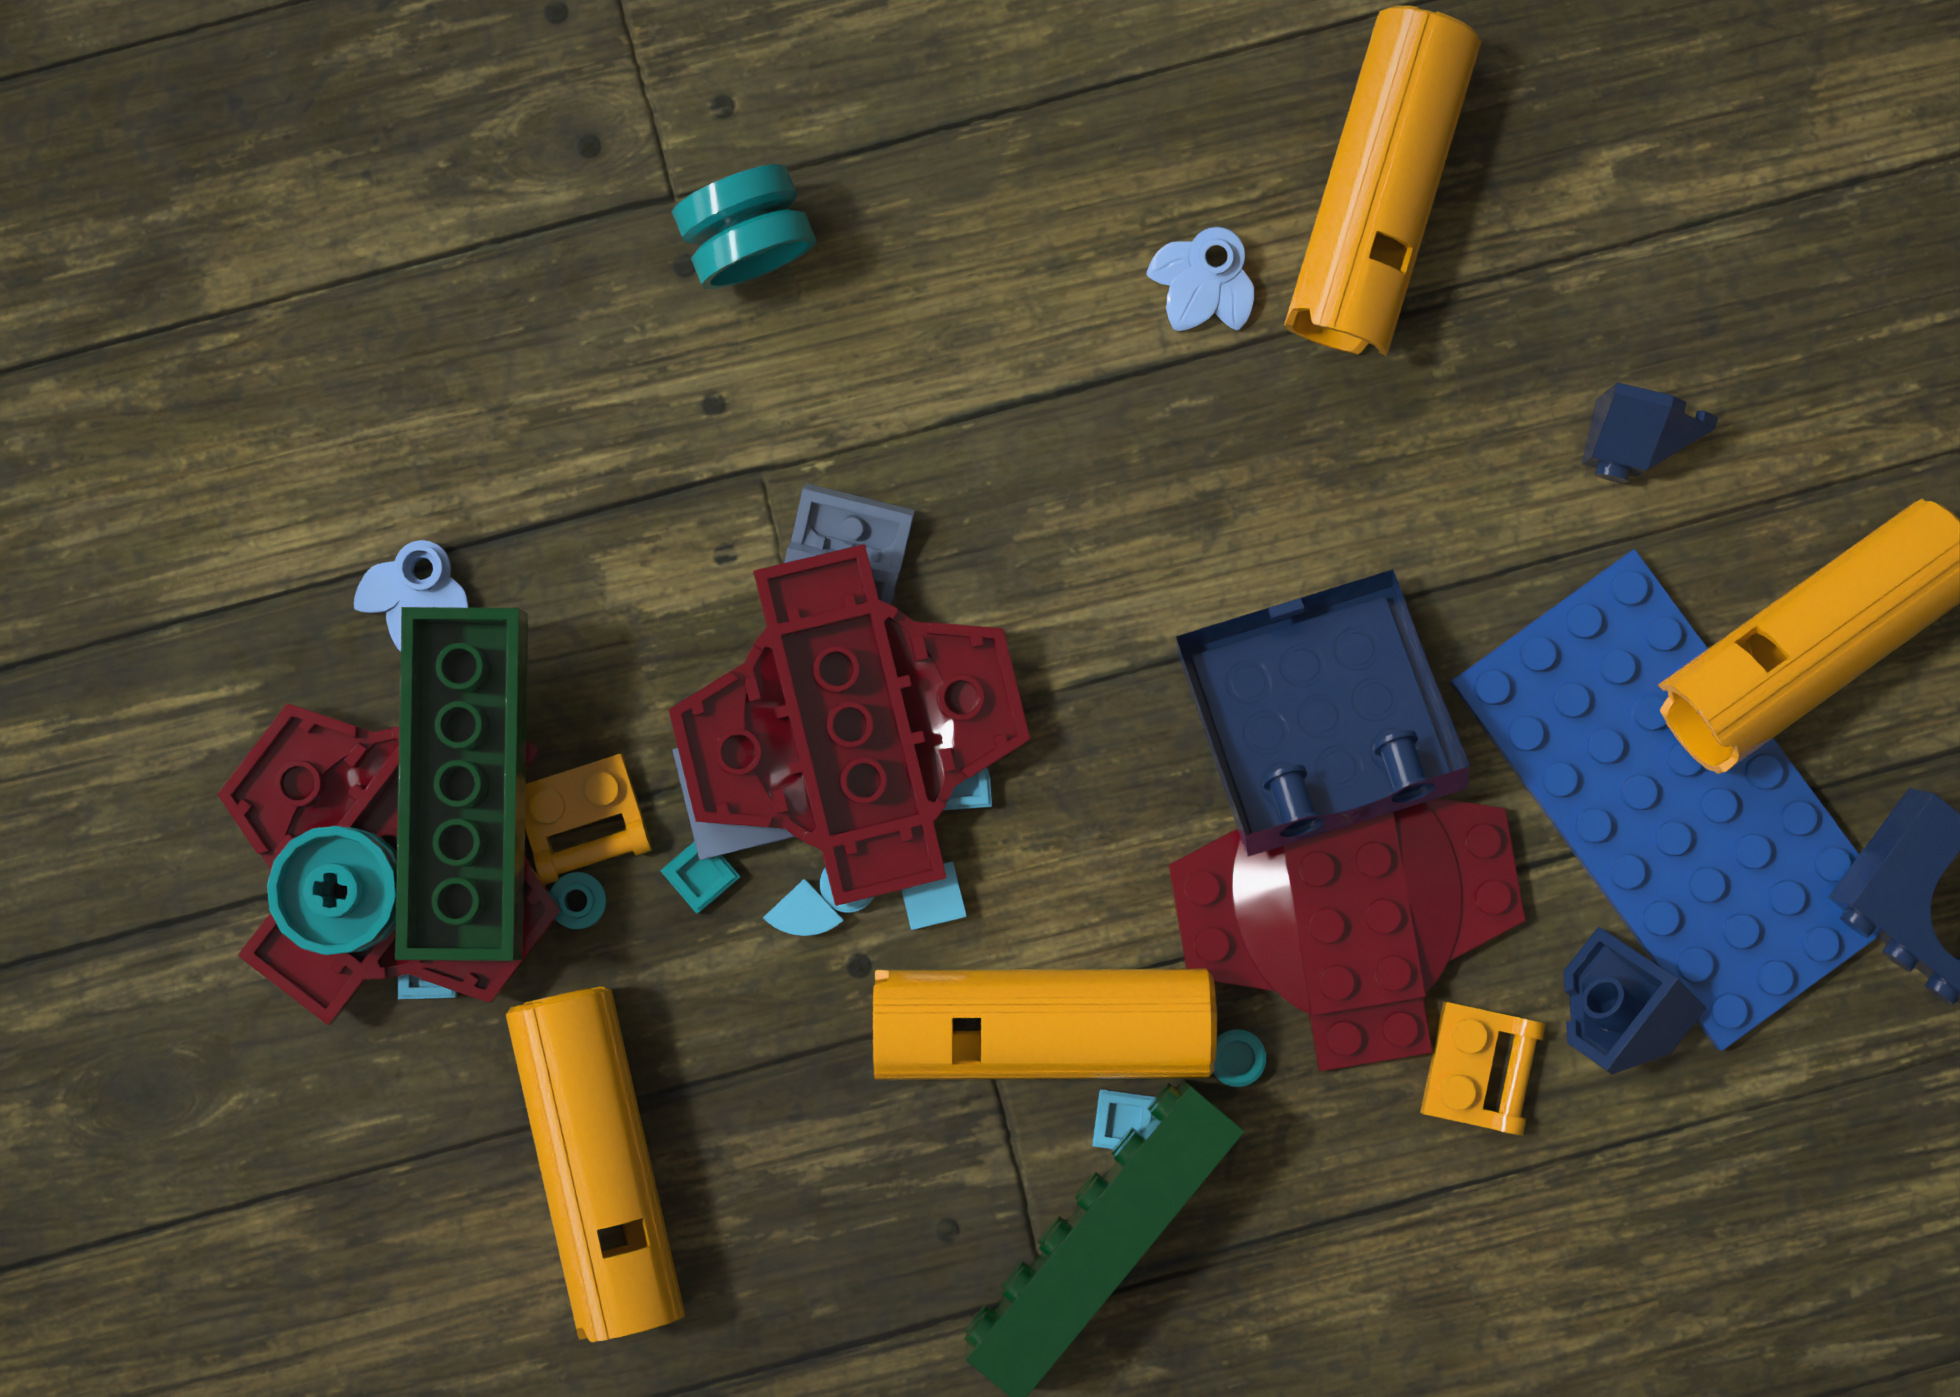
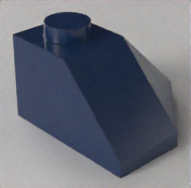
(1638, 430)
(1624, 1005)

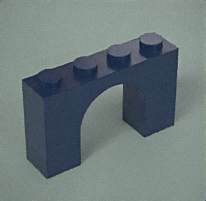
(1894, 883)

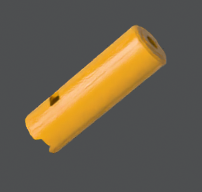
(1383, 180)
(1816, 637)
(1045, 1024)
(594, 1163)

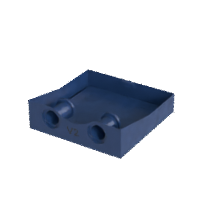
(1322, 713)

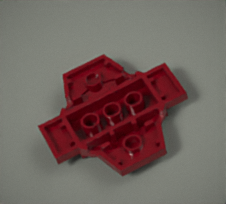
(849, 724)
(330, 774)
(1352, 919)

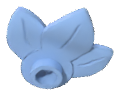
(1201, 288)
(394, 586)

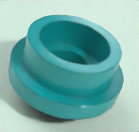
(595, 900)

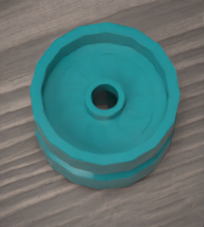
(744, 226)
(304, 883)

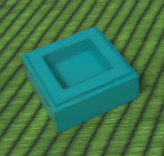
(698, 879)

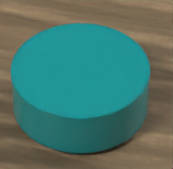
(1239, 1058)

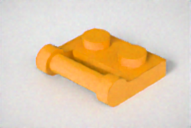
(577, 800)
(1464, 1062)

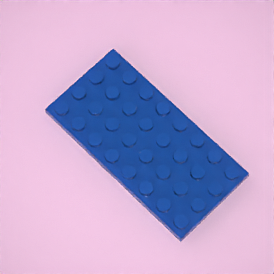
(1703, 867)

